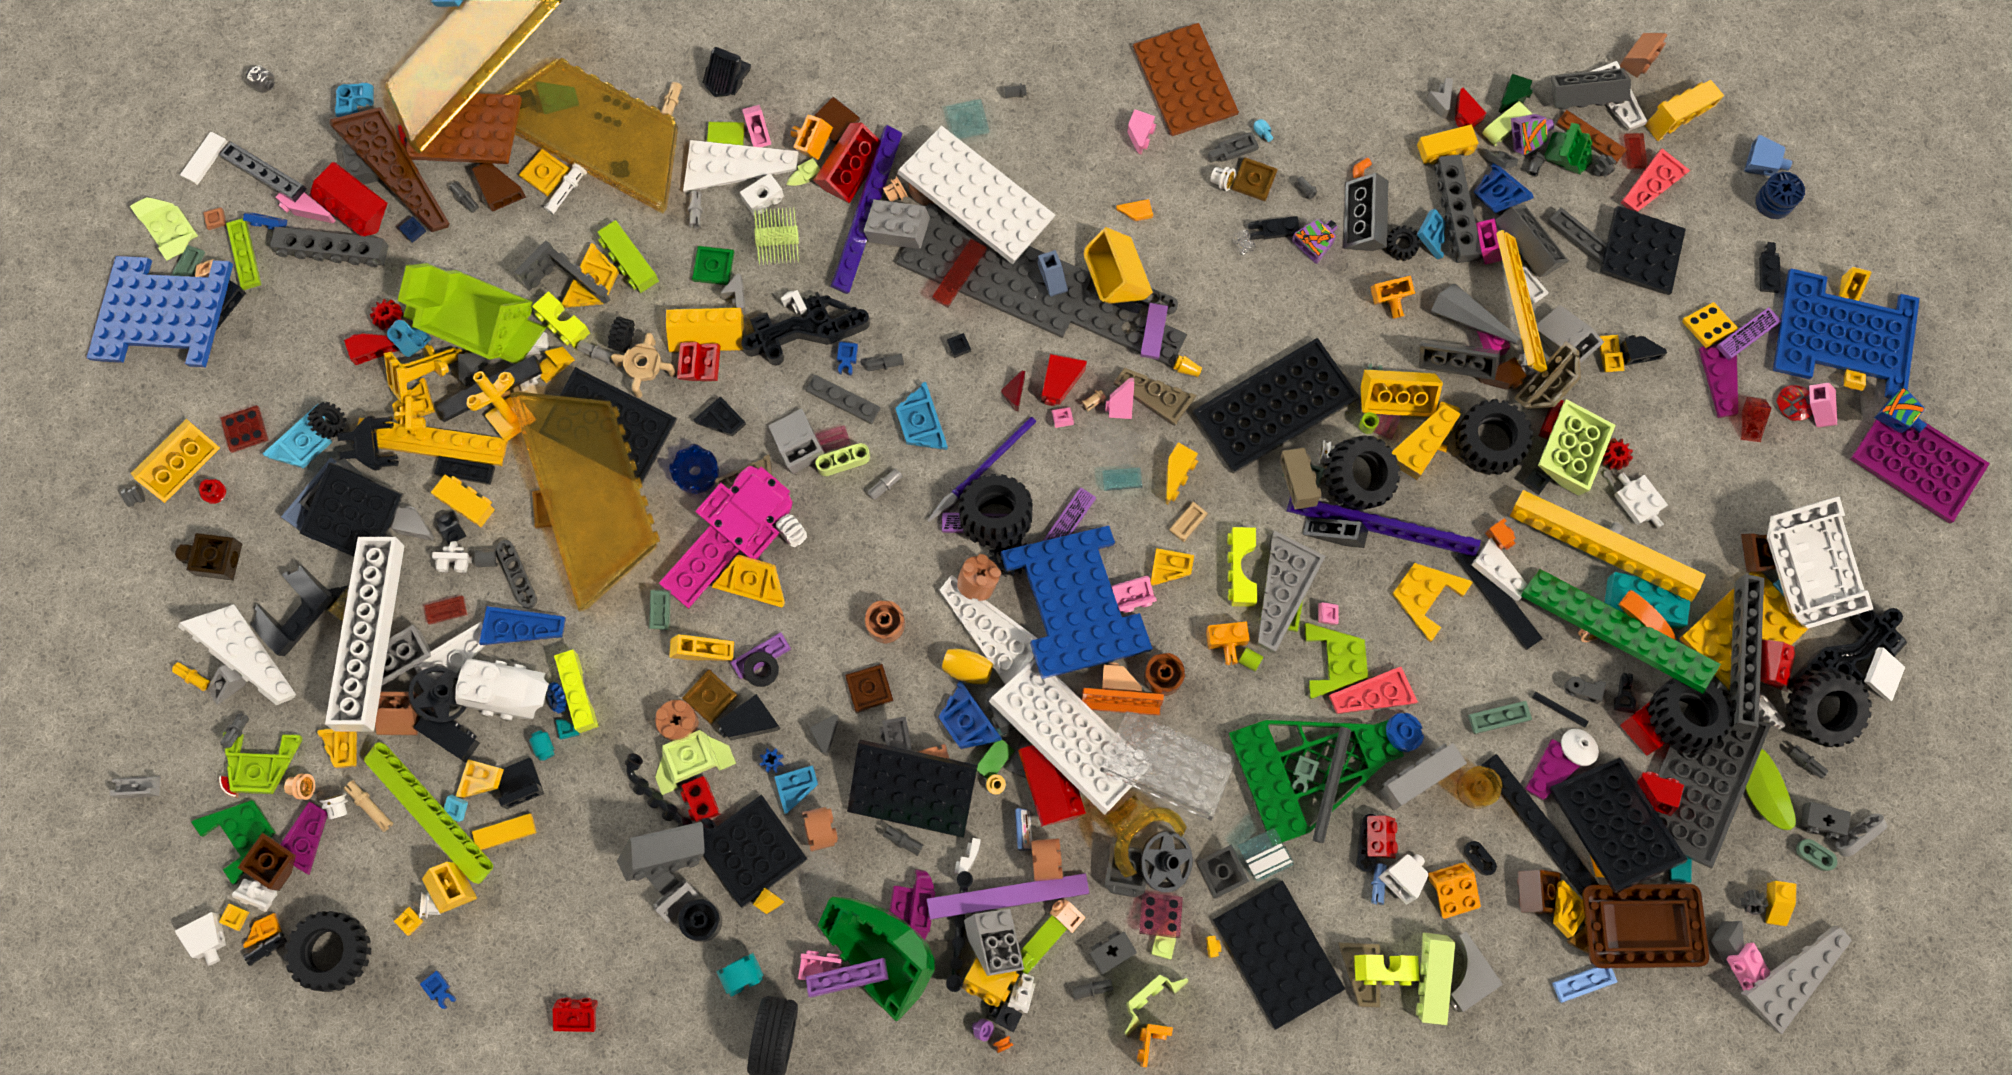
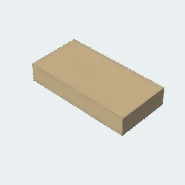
(1188, 521)

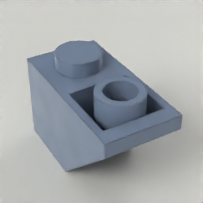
(1052, 273)

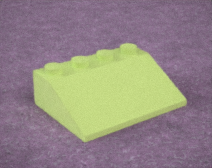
(1576, 448)

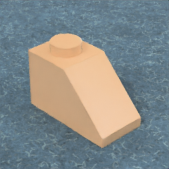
(1119, 679)

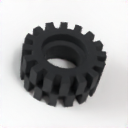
(1399, 252)
(621, 334)
(321, 426)

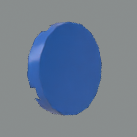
(1404, 732)

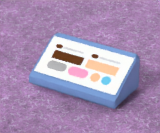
(1023, 829)

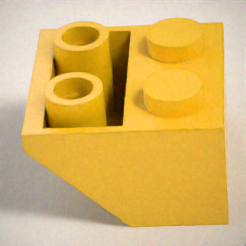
(448, 886)

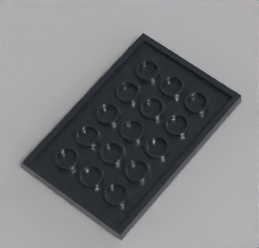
(644, 424)
(912, 788)
(1617, 825)
(1278, 955)

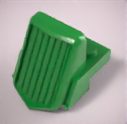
(1570, 149)

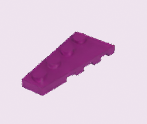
(1721, 380)

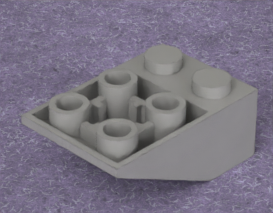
(1564, 326)
(796, 441)
(994, 941)

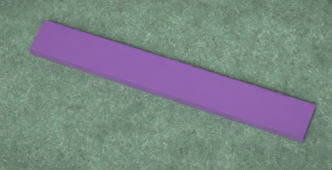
(1007, 896)

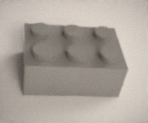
(897, 224)

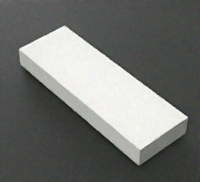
(203, 158)

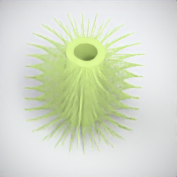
(776, 236)

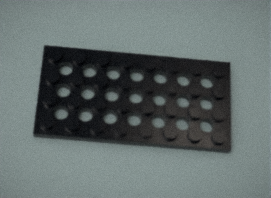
(1284, 432)

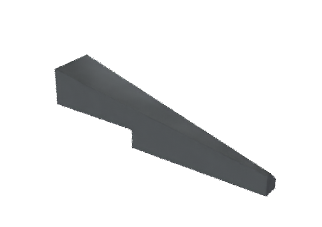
(1462, 308)

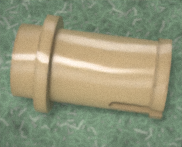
(1094, 400)

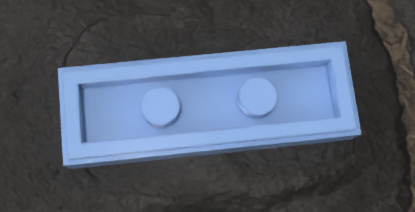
(1583, 983)

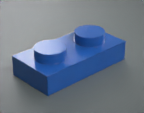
(259, 219)

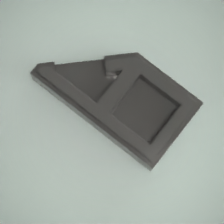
(1501, 158)

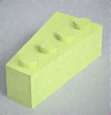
(1436, 978)

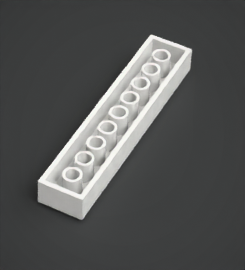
(365, 635)

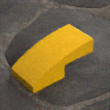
(1610, 354)

